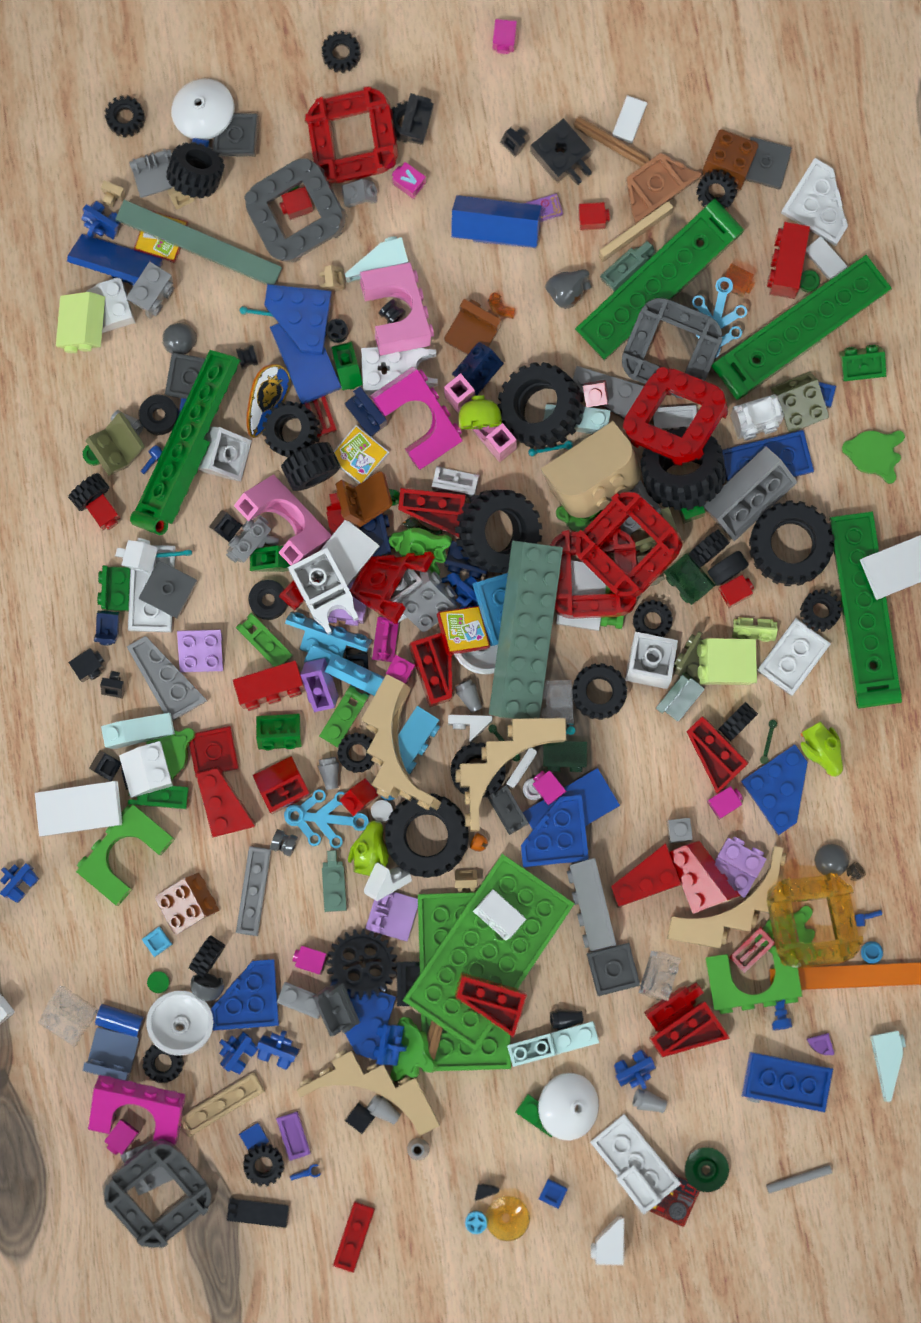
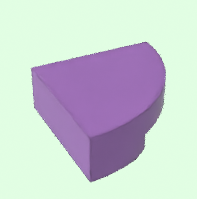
(821, 1044)

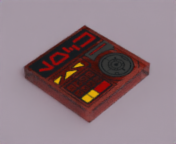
(677, 1204)

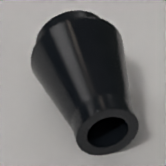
(565, 1018)

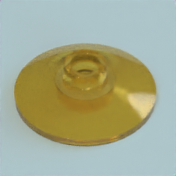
(518, 1219)

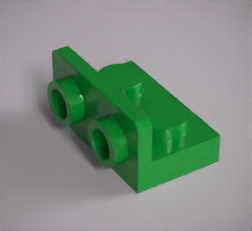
(863, 363)
(115, 588)
(278, 732)

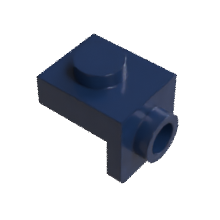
(107, 627)

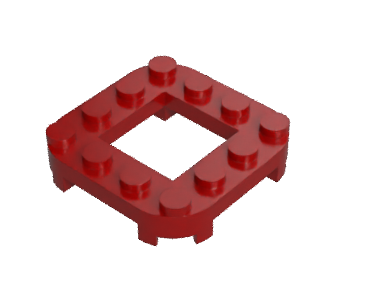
(349, 105)
(665, 383)
(606, 523)
(600, 604)

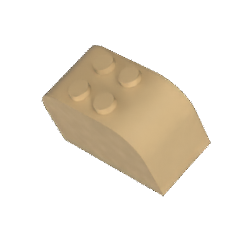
(593, 472)

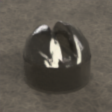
(856, 871)

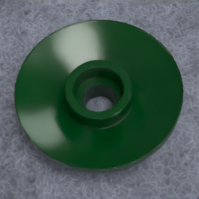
(718, 1169)

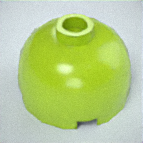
(479, 414)

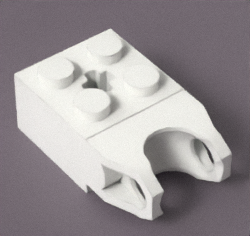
(397, 363)
(757, 417)
(323, 596)

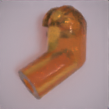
(497, 306)

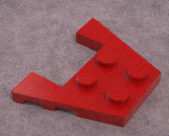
(380, 579)

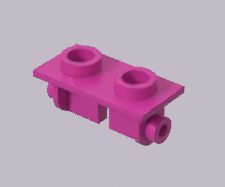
(385, 640)

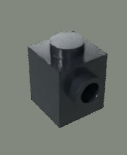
(87, 665)

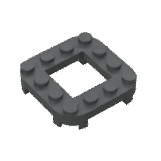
(313, 235)
(677, 315)
(169, 1157)

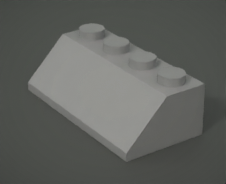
(750, 493)
(592, 903)

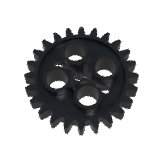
(356, 945)

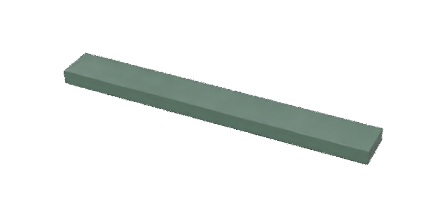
(198, 243)

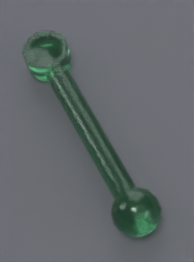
(772, 724)
(493, 729)

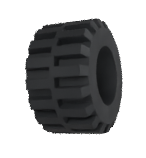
(195, 170)
(278, 419)
(310, 466)
(606, 673)
(464, 756)

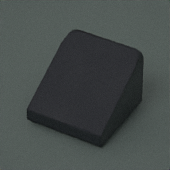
(225, 525)
(358, 657)
(105, 765)
(359, 1118)
(485, 1190)

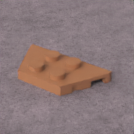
(657, 184)

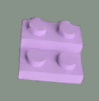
(739, 864)

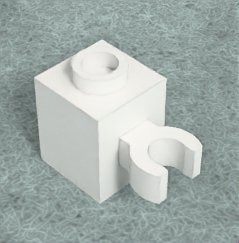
(138, 555)

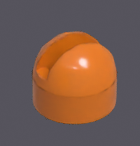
(477, 841)

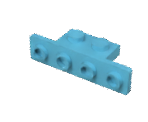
(334, 642)
(346, 670)

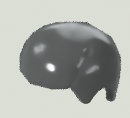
(179, 338)
(831, 859)
(206, 988)

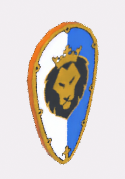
(268, 390)

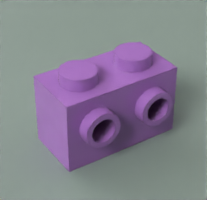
(319, 685)

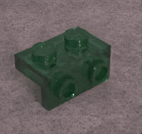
(689, 579)
(565, 755)

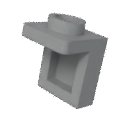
(359, 192)

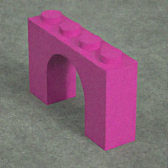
(442, 433)
(163, 1105)

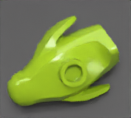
(823, 748)
(369, 849)

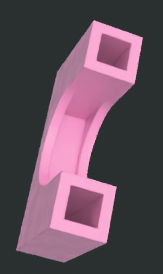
(398, 282)
(496, 439)
(276, 498)

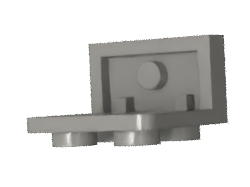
(151, 289)
(428, 600)

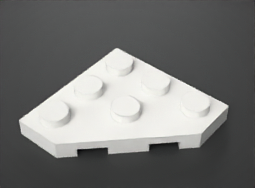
(818, 203)

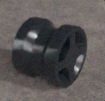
(392, 312)
(335, 326)
(247, 356)

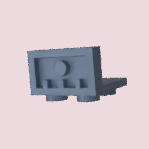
(111, 1054)

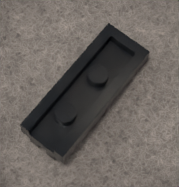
(257, 1212)

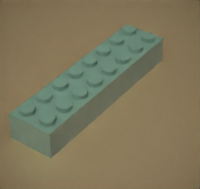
(525, 630)

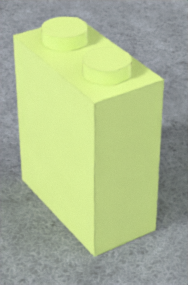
(80, 322)
(727, 661)

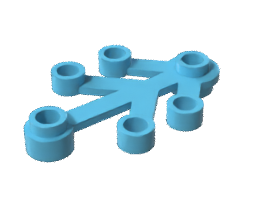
(718, 311)
(321, 818)

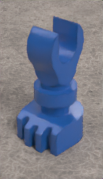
(782, 1022)

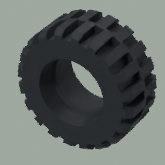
(559, 423)
(687, 489)
(808, 519)
(474, 521)
(426, 865)

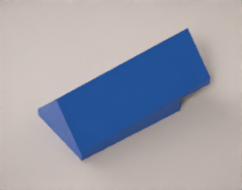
(496, 221)

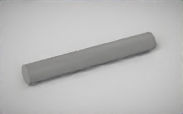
(798, 1179)

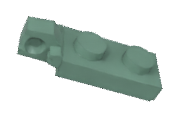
(627, 265)
(333, 884)

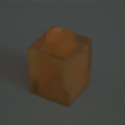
(741, 280)

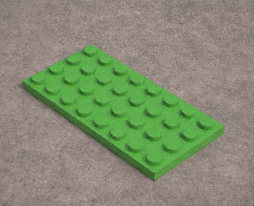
(435, 919)
(483, 953)

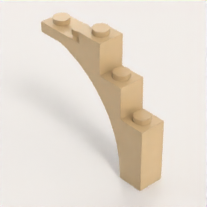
(383, 720)
(524, 735)
(710, 930)
(407, 1096)

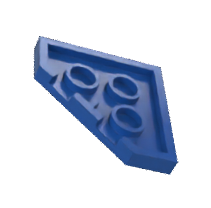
(301, 315)
(779, 788)
(558, 836)
(249, 1000)
(371, 1015)

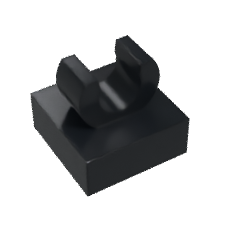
(514, 140)
(113, 685)

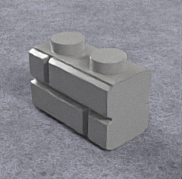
(299, 1000)

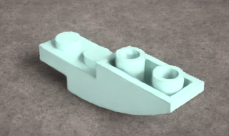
(553, 1044)

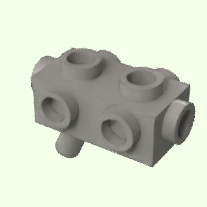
(254, 535)

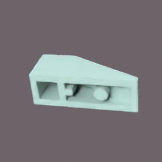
(384, 255)
(592, 419)
(137, 730)
(888, 1057)

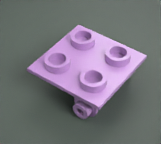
(200, 650)
(393, 915)

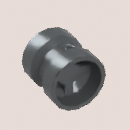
(288, 844)

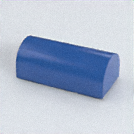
(119, 1020)

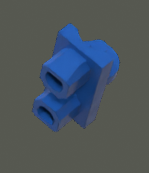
(98, 223)
(466, 593)
(24, 874)
(390, 1044)
(278, 1046)
(233, 1050)
(636, 1074)

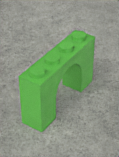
(96, 867)
(727, 996)

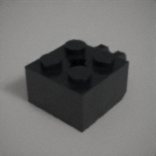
(562, 164)

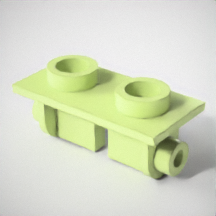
(764, 631)

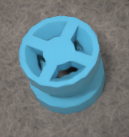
(476, 1225)

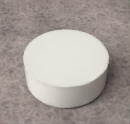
(529, 792)
(381, 810)

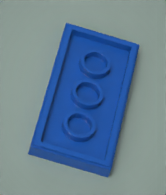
(110, 258)
(310, 373)
(789, 448)
(595, 794)
(787, 1082)

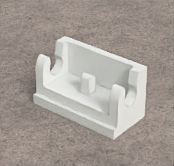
(455, 482)
(499, 915)

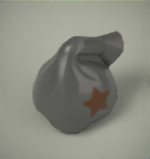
(568, 287)

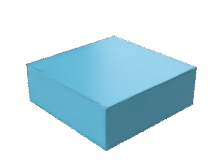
(157, 941)

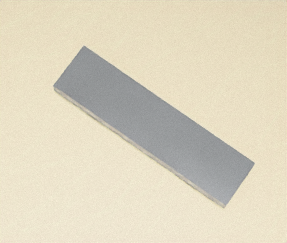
(253, 891)

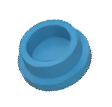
(871, 952)

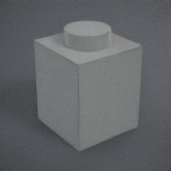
(679, 830)

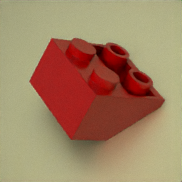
(281, 785)

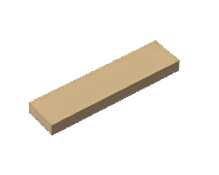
(635, 231)
(221, 1104)

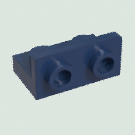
(479, 367)
(366, 412)
(377, 532)
(458, 563)

